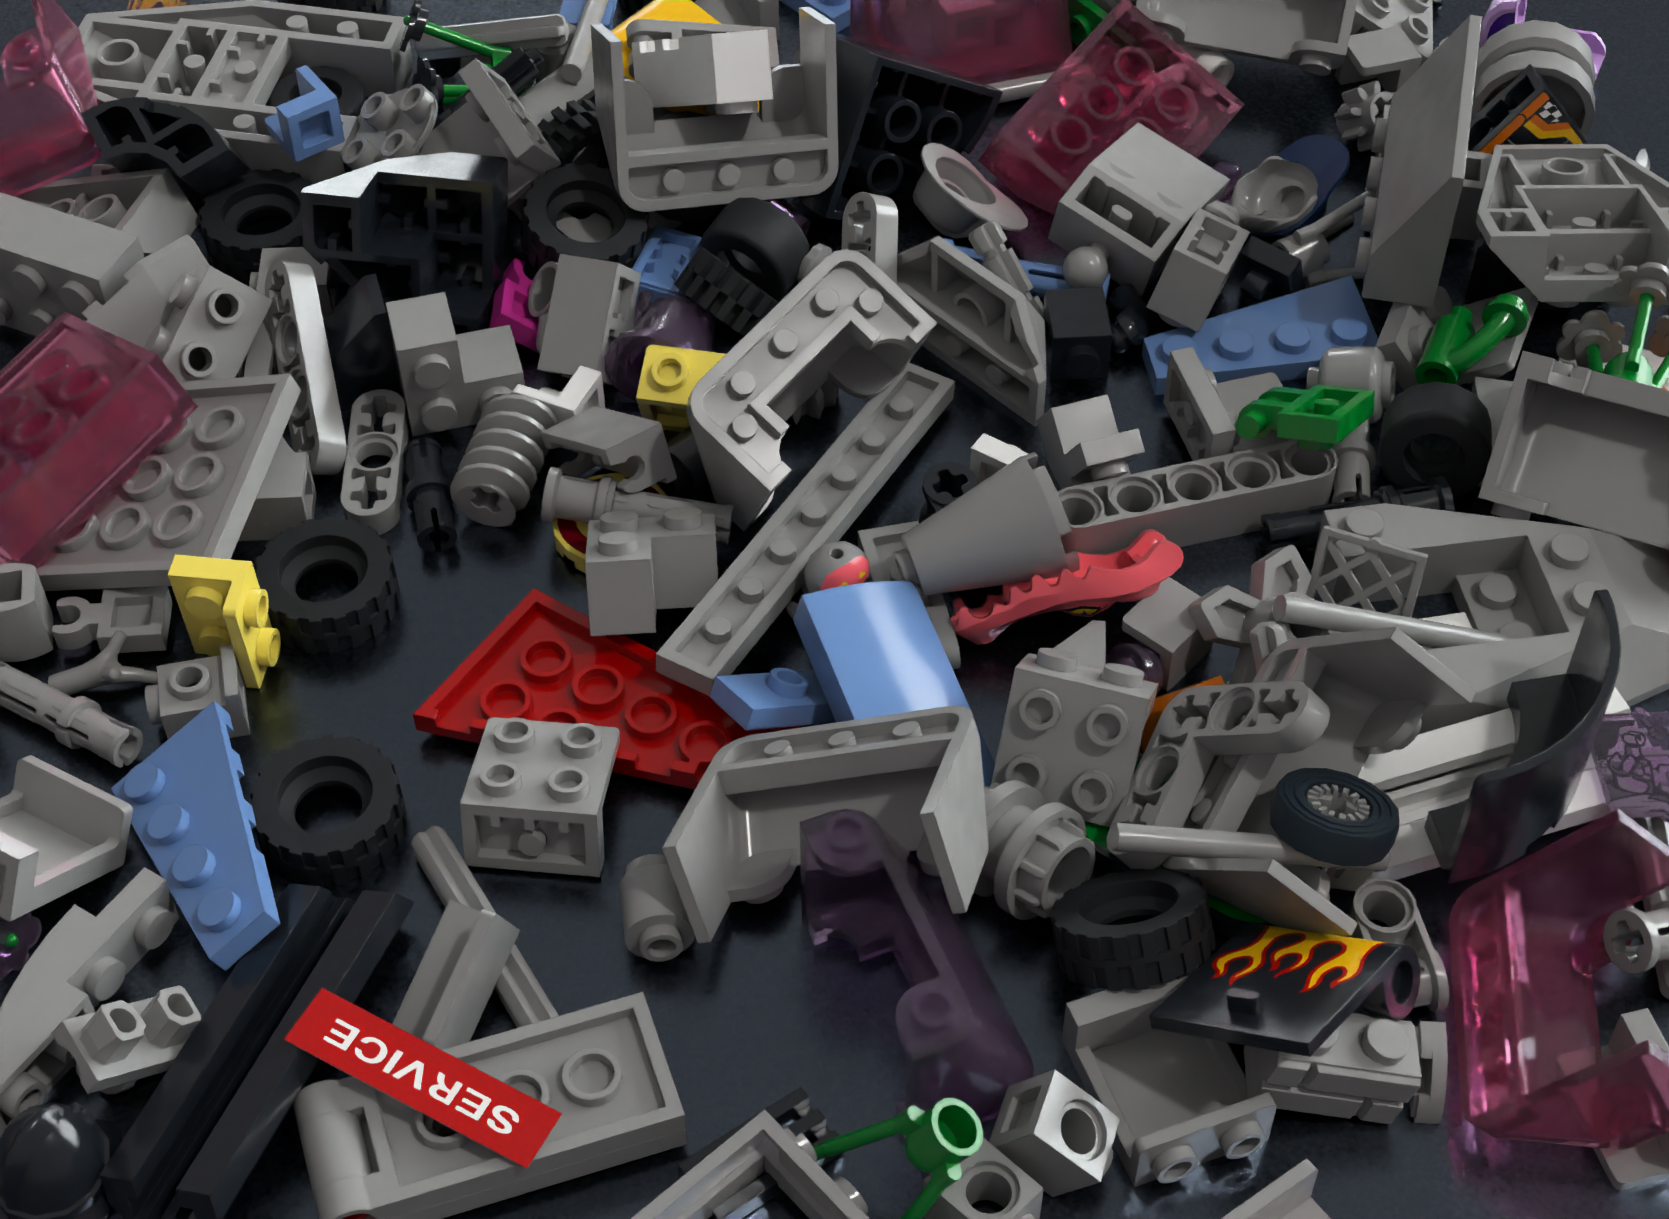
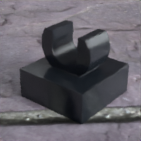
(1268, 272)

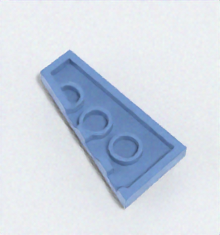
(1271, 336)

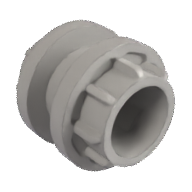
(1033, 850)

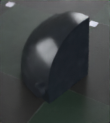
(887, 114)

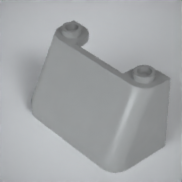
(1283, 31)
(835, 325)
(1582, 451)

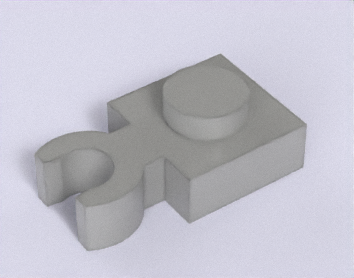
(136, 611)

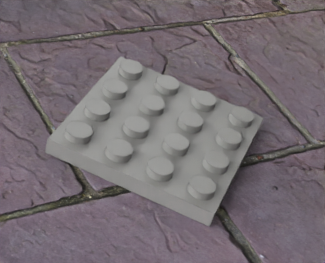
(185, 494)

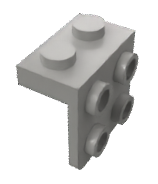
(1074, 731)

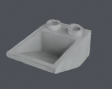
(1131, 210)

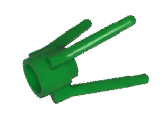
(933, 1143)

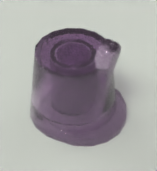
(664, 322)

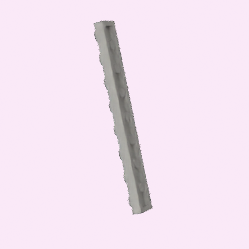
(814, 514)

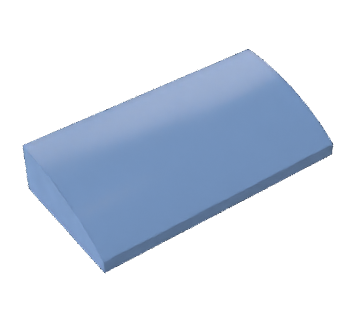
(878, 653)

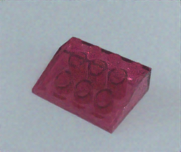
(1106, 86)
(73, 427)

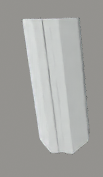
(1440, 772)

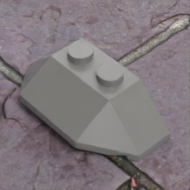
(981, 325)

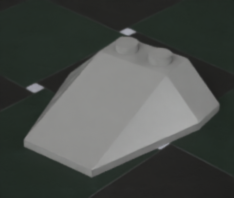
(1573, 219)

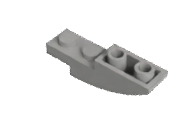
(68, 977)

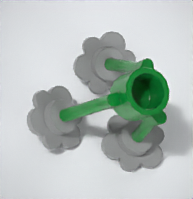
(1598, 339)

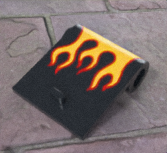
(1290, 988)

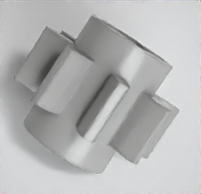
(1359, 113)

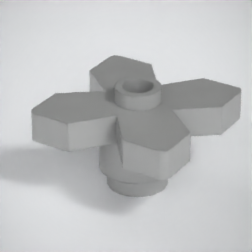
(1228, 614)

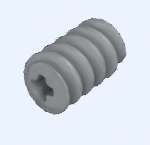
(502, 460)

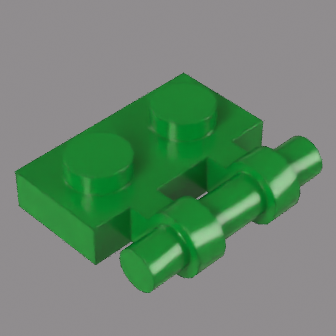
(1311, 416)

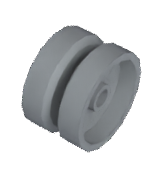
(1557, 55)

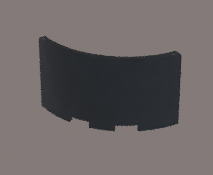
(1554, 736)

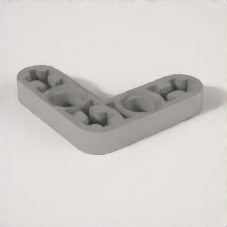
(1189, 743)

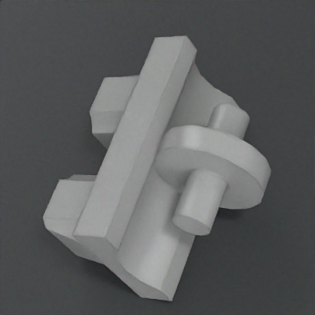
(128, 1039)

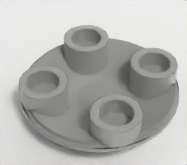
(392, 126)

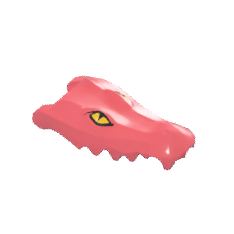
(1099, 583)

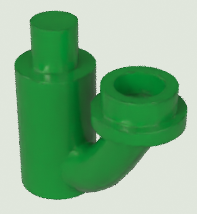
(1456, 346)

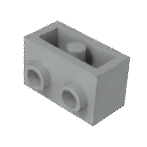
(209, 326)

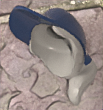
(1287, 188)

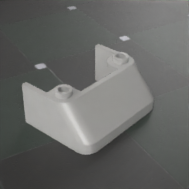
(717, 158)
(1376, 699)
(904, 769)

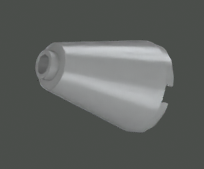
(991, 535)

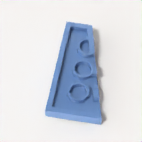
(201, 835)

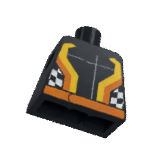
(1523, 115)

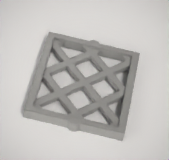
(1373, 548)

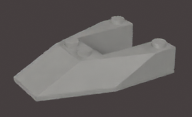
(231, 56)
(1519, 583)

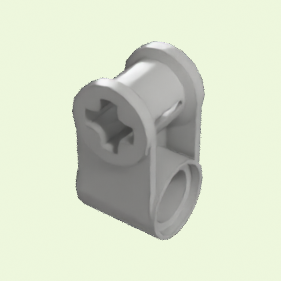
(1396, 907)

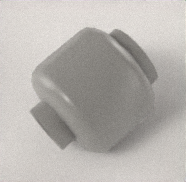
(1358, 369)

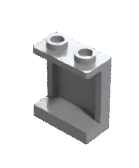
(56, 836)
(1174, 1091)

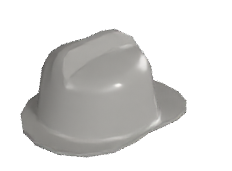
(959, 197)

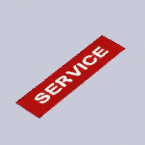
(424, 1077)

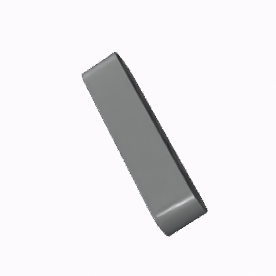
(1197, 498)

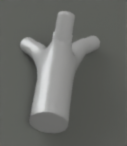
(101, 671)

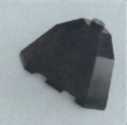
(418, 226)

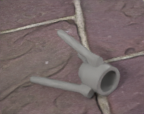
(1313, 249)

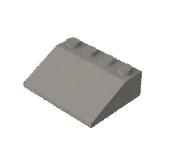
(1419, 174)

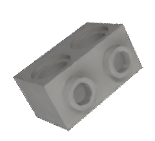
(1197, 270)

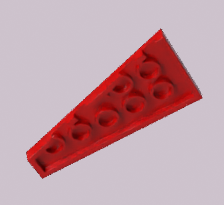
(552, 670)

